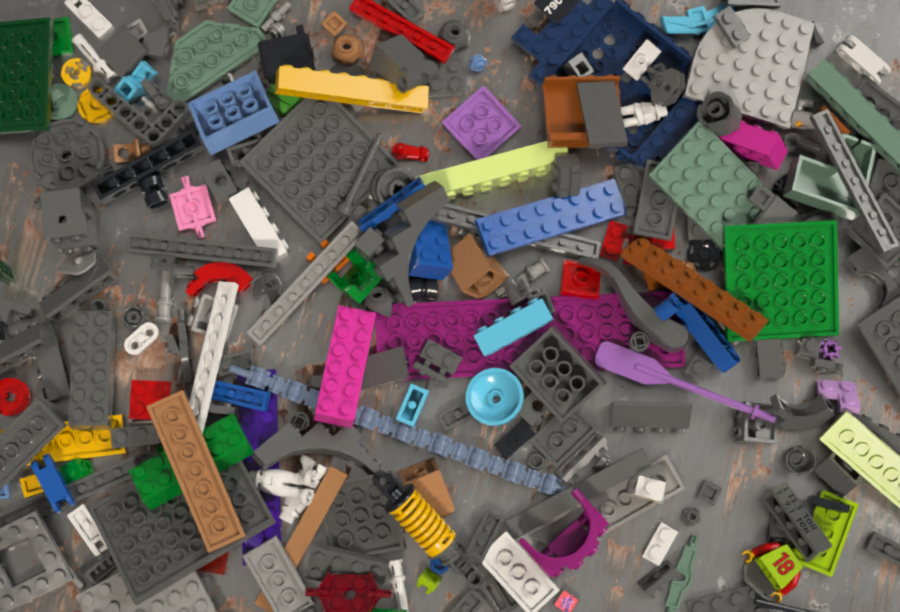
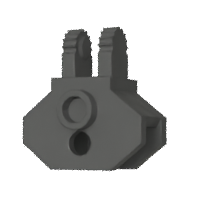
(664, 85)

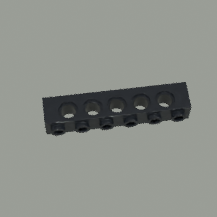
(148, 165)

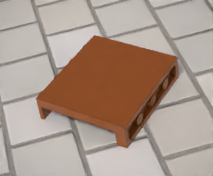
(563, 110)

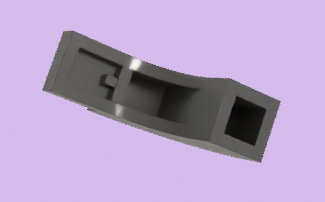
(804, 415)

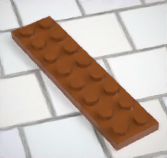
(694, 288)

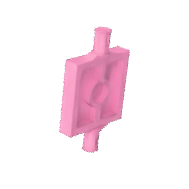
(192, 207)

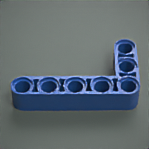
(702, 330)

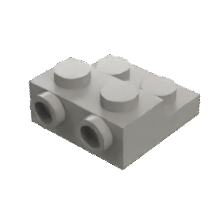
(199, 320)

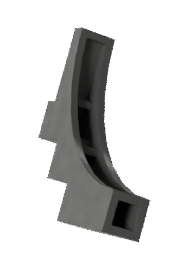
(401, 238)
(289, 443)

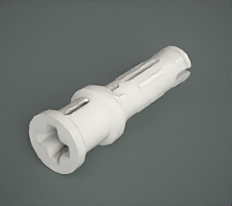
(99, 65)
(397, 580)

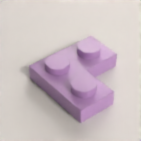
(843, 391)

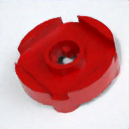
(20, 402)

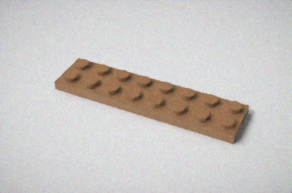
(196, 471)

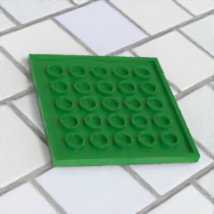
(785, 275)

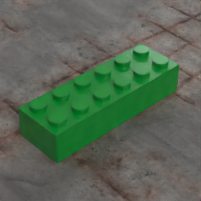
(156, 477)

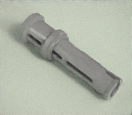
(530, 272)
(164, 302)

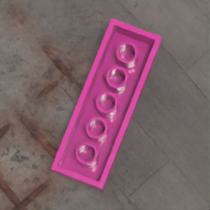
(345, 366)

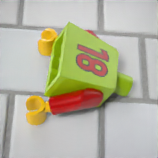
(779, 565)

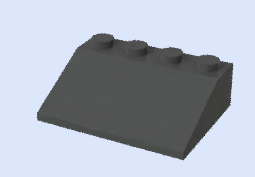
(558, 374)

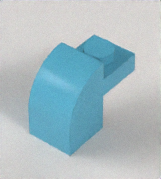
(130, 87)

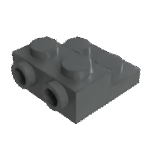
(755, 430)

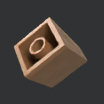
(475, 271)
(430, 485)

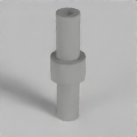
(276, 16)

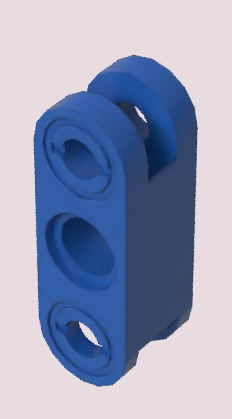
(52, 482)

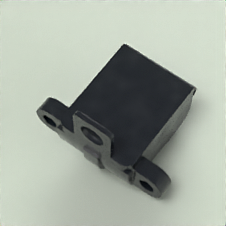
(286, 50)

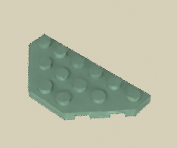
(208, 55)

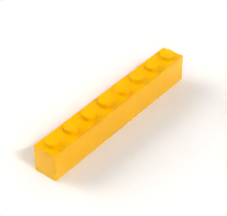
(348, 89)

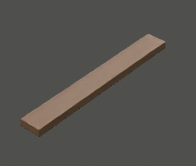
(310, 522)

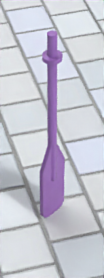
(649, 372)

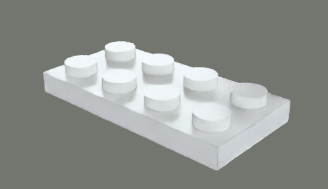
(519, 574)

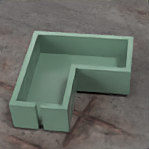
(820, 183)

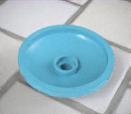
(485, 388)

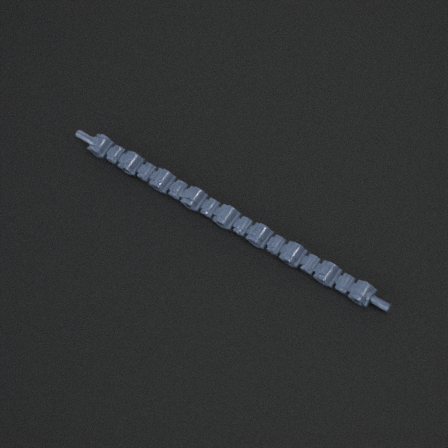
(438, 444)

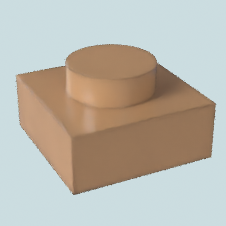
(334, 24)

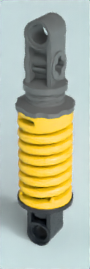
(426, 527)

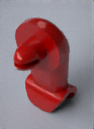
(407, 152)

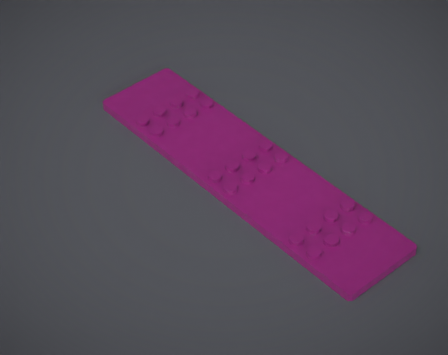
(455, 323)

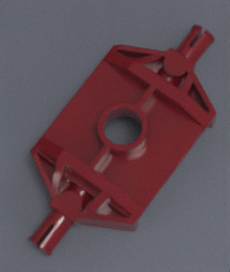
(335, 586)

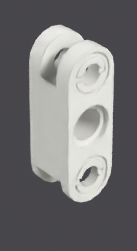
(862, 59)

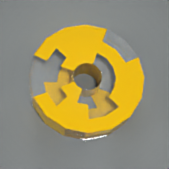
(71, 67)

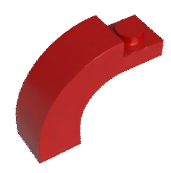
(218, 272)

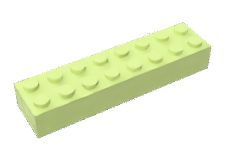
(495, 170)

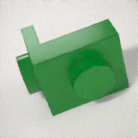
(76, 470)

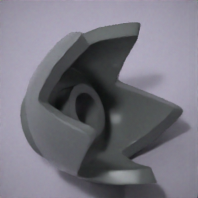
(461, 39)
(267, 284)
(382, 304)

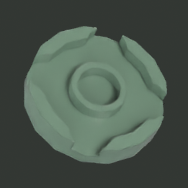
(63, 102)

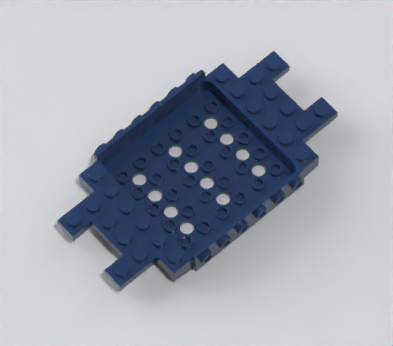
(584, 32)

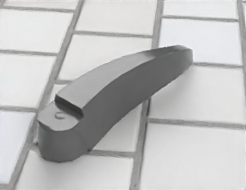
(664, 334)

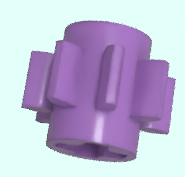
(834, 349)

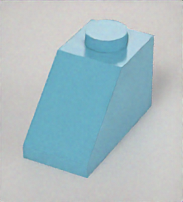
(412, 405)

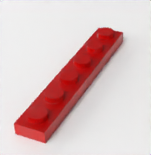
(397, 25)

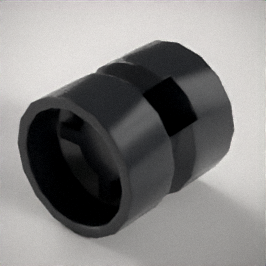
(153, 198)
(423, 288)

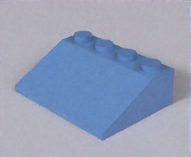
(233, 112)

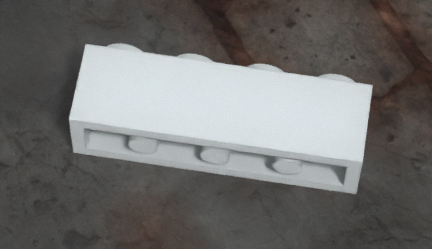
(256, 222)

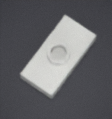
(641, 59)

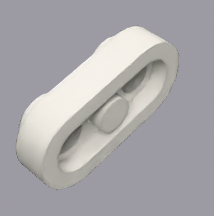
(140, 337)

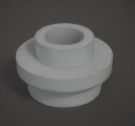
(277, 30)

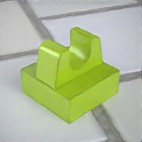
(429, 579)

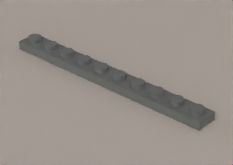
(565, 243)
(81, 488)

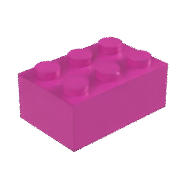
(756, 145)

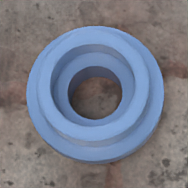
(477, 63)

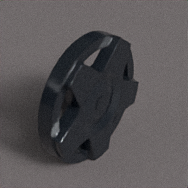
(705, 254)

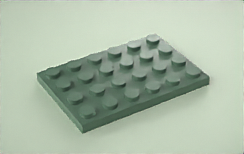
(707, 182)

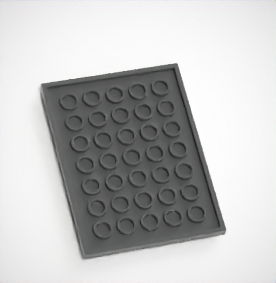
(165, 543)

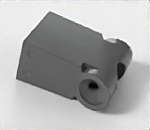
(402, 64)

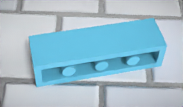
(514, 327)

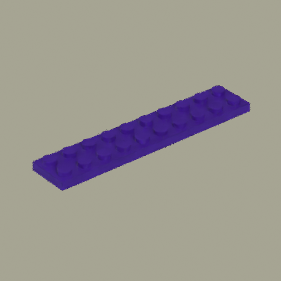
(258, 428)

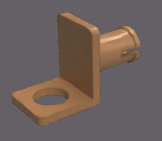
(134, 150)

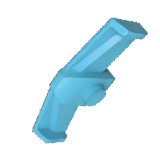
(695, 21)

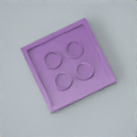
(481, 124)

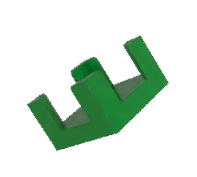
(358, 279)

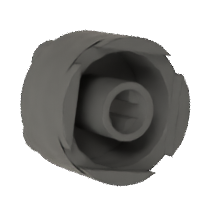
(719, 114)

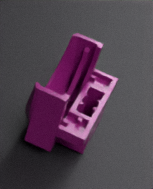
(573, 543)

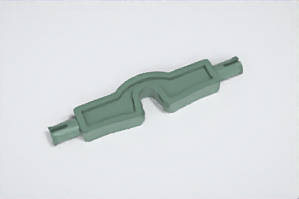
(684, 567)

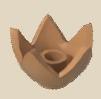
(348, 56)

